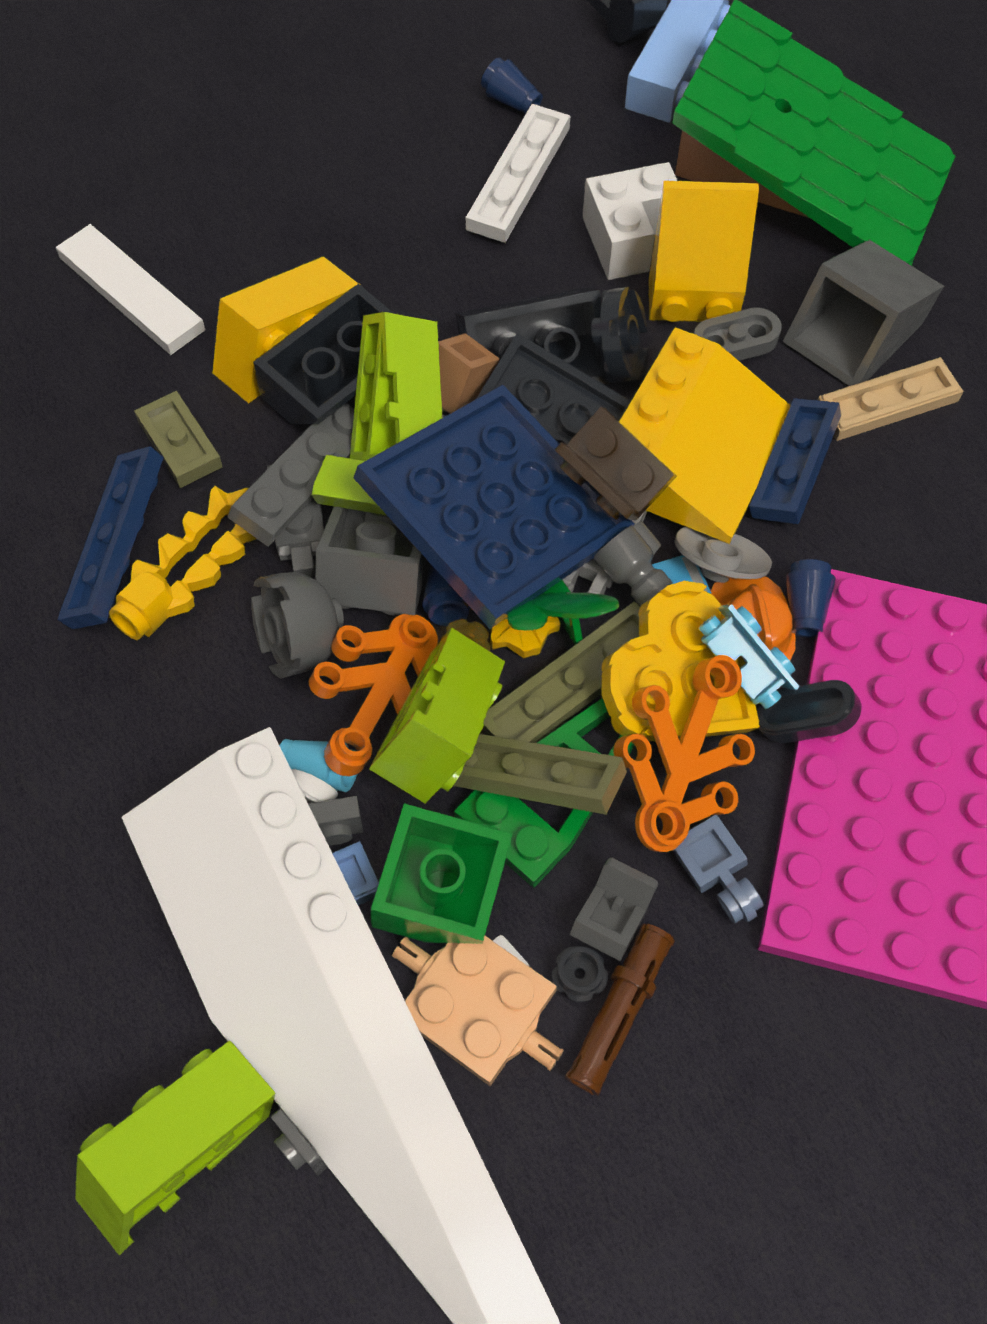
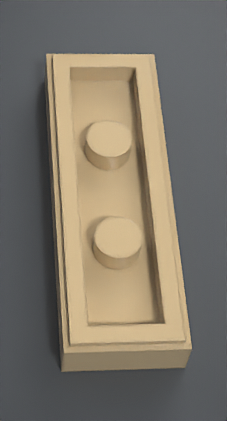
(894, 397)

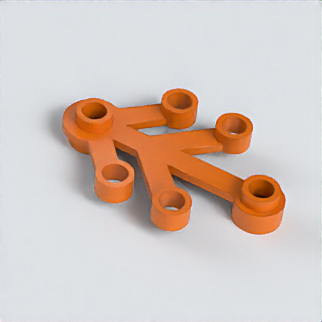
(386, 680)
(682, 757)

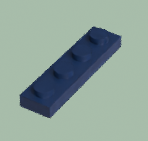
(111, 539)

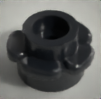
(587, 960)

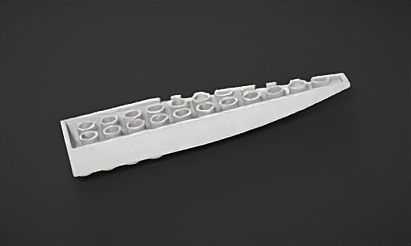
(324, 1023)

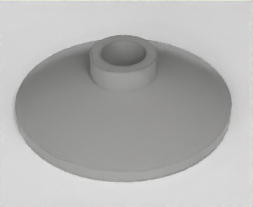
(722, 560)

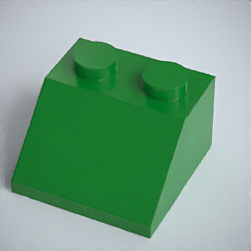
(439, 878)

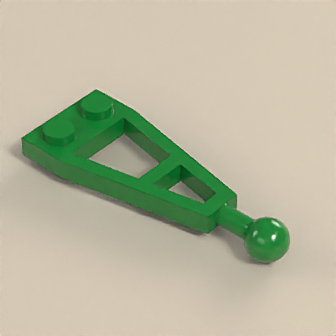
(534, 843)

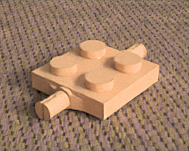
(479, 1005)

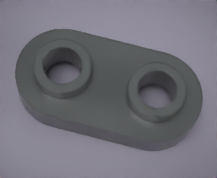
(736, 330)

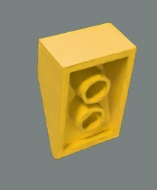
(701, 250)

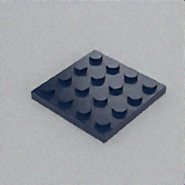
(490, 504)

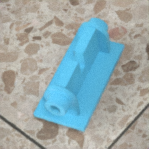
(764, 668)

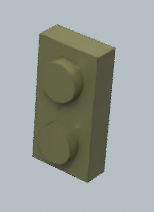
(178, 439)

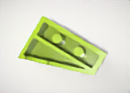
(395, 382)
(440, 718)
(169, 1140)

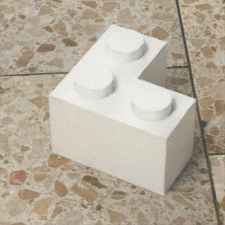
(623, 217)

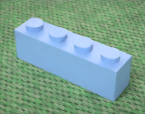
(673, 56)

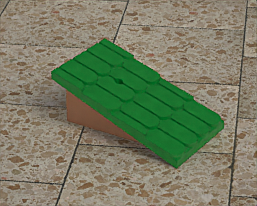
(807, 137)

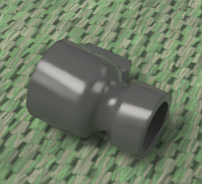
(629, 560)

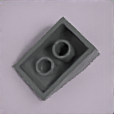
(369, 563)

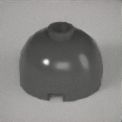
(295, 621)

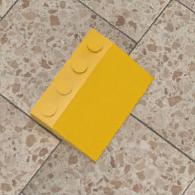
(709, 428)

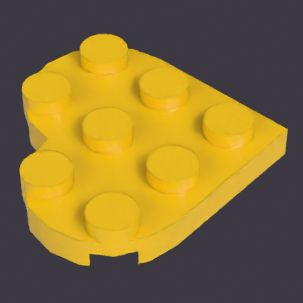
(667, 657)

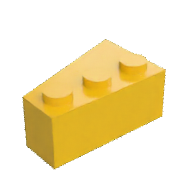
(266, 314)

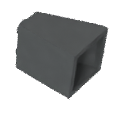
(861, 311)

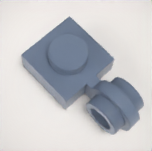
(712, 857)

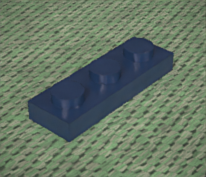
(795, 461)

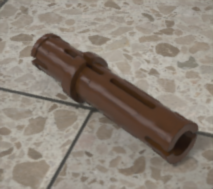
(612, 1024)

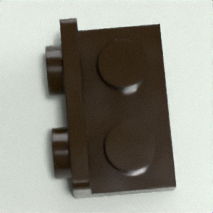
(615, 465)

